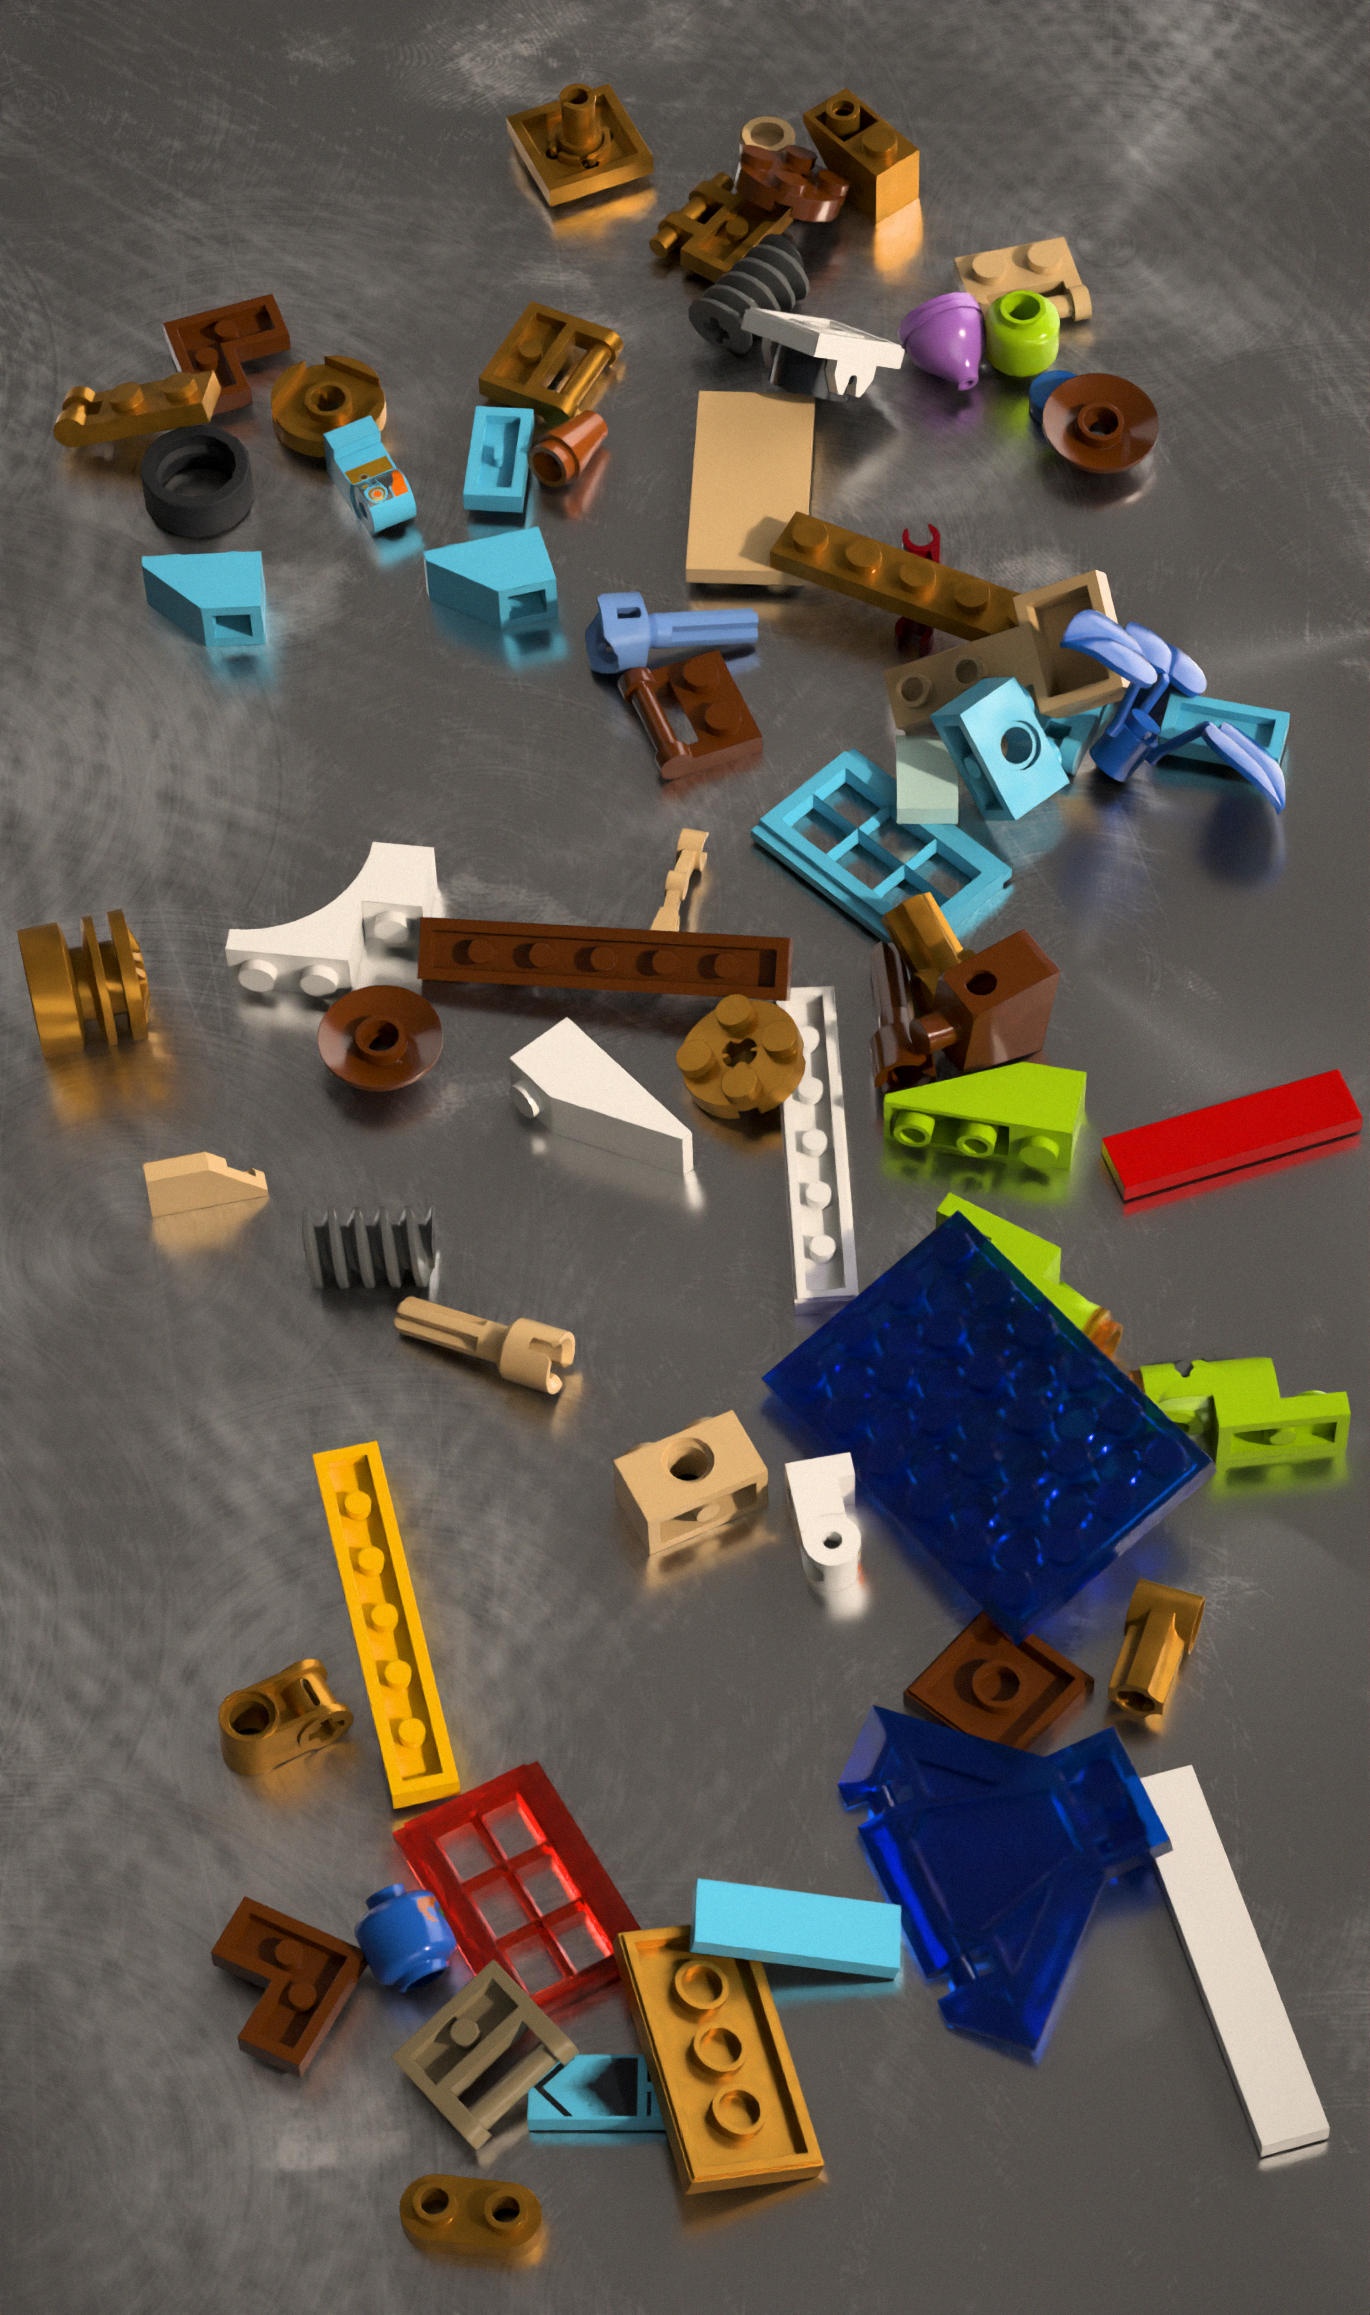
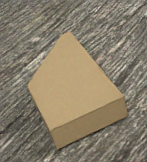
(198, 1183)

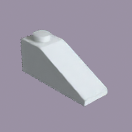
(593, 1100)

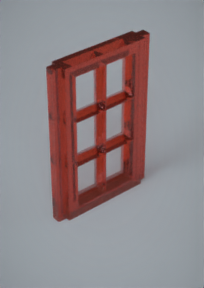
(570, 1852)

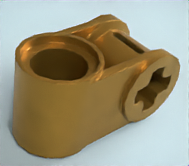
(285, 1714)

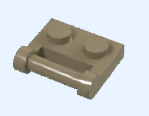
(469, 2039)

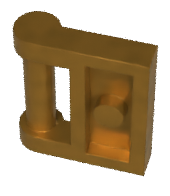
(536, 353)

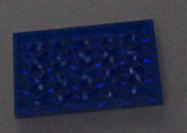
(989, 1427)

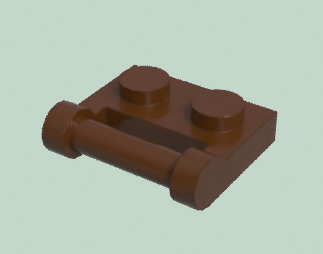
(708, 707)

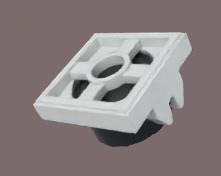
(819, 354)

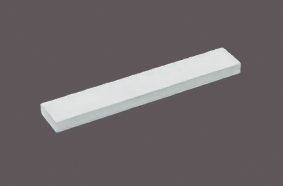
(818, 1163)
(1232, 1970)

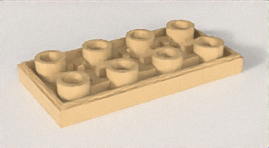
(747, 483)

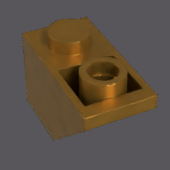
(867, 152)

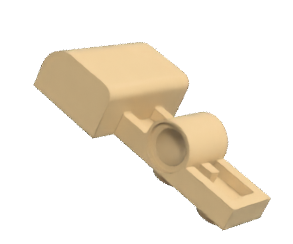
(1062, 678)

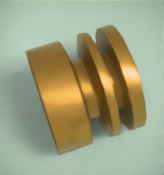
(84, 983)

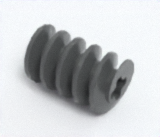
(766, 278)
(369, 1248)

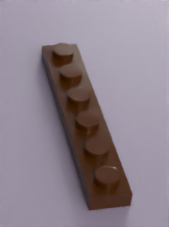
(605, 958)

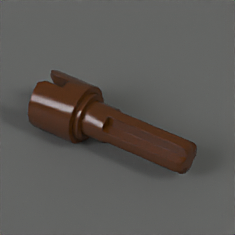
(892, 1054)

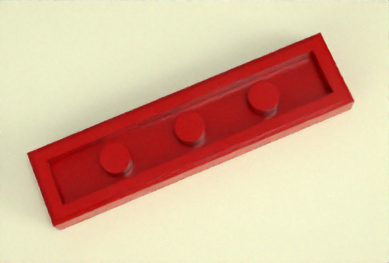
(1231, 1134)

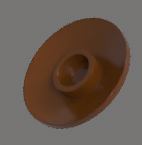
(1100, 405)
(378, 1019)

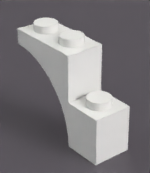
(325, 949)

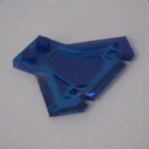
(997, 1857)

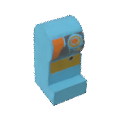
(368, 475)

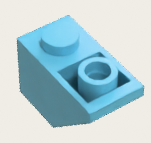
(495, 578)
(210, 595)

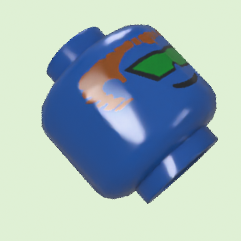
(405, 1938)

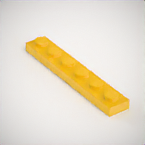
(386, 1625)

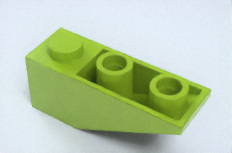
(1003, 1113)

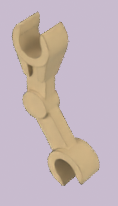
(688, 858)

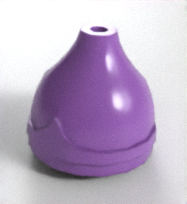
(946, 338)

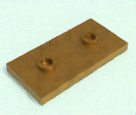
(716, 2063)

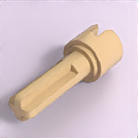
(520, 1350)

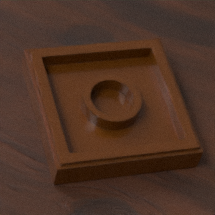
(999, 1689)

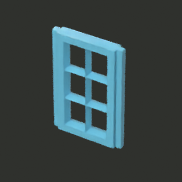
(844, 889)

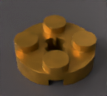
(301, 389)
(723, 1034)

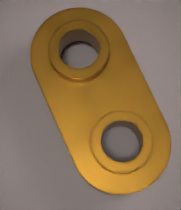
(468, 2221)

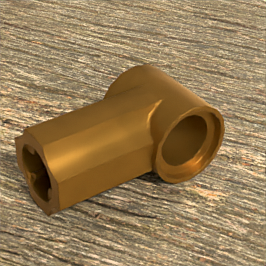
(924, 944)
(1157, 1633)

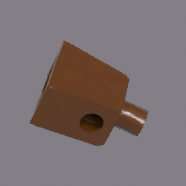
(991, 1005)

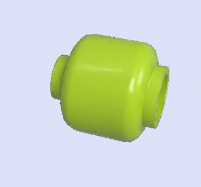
(1022, 333)

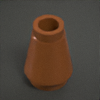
(565, 450)

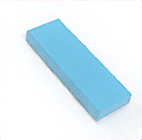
(795, 1928)

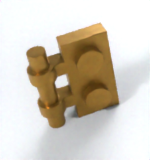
(728, 234)

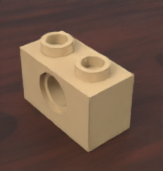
(674, 1510)

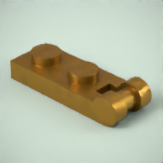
(136, 409)

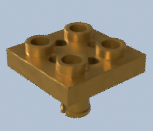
(580, 135)

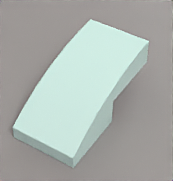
(925, 781)

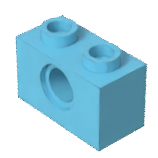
(973, 735)

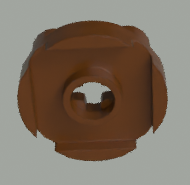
(792, 181)

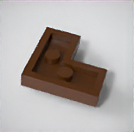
(225, 339)
(304, 1979)

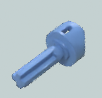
(632, 631)

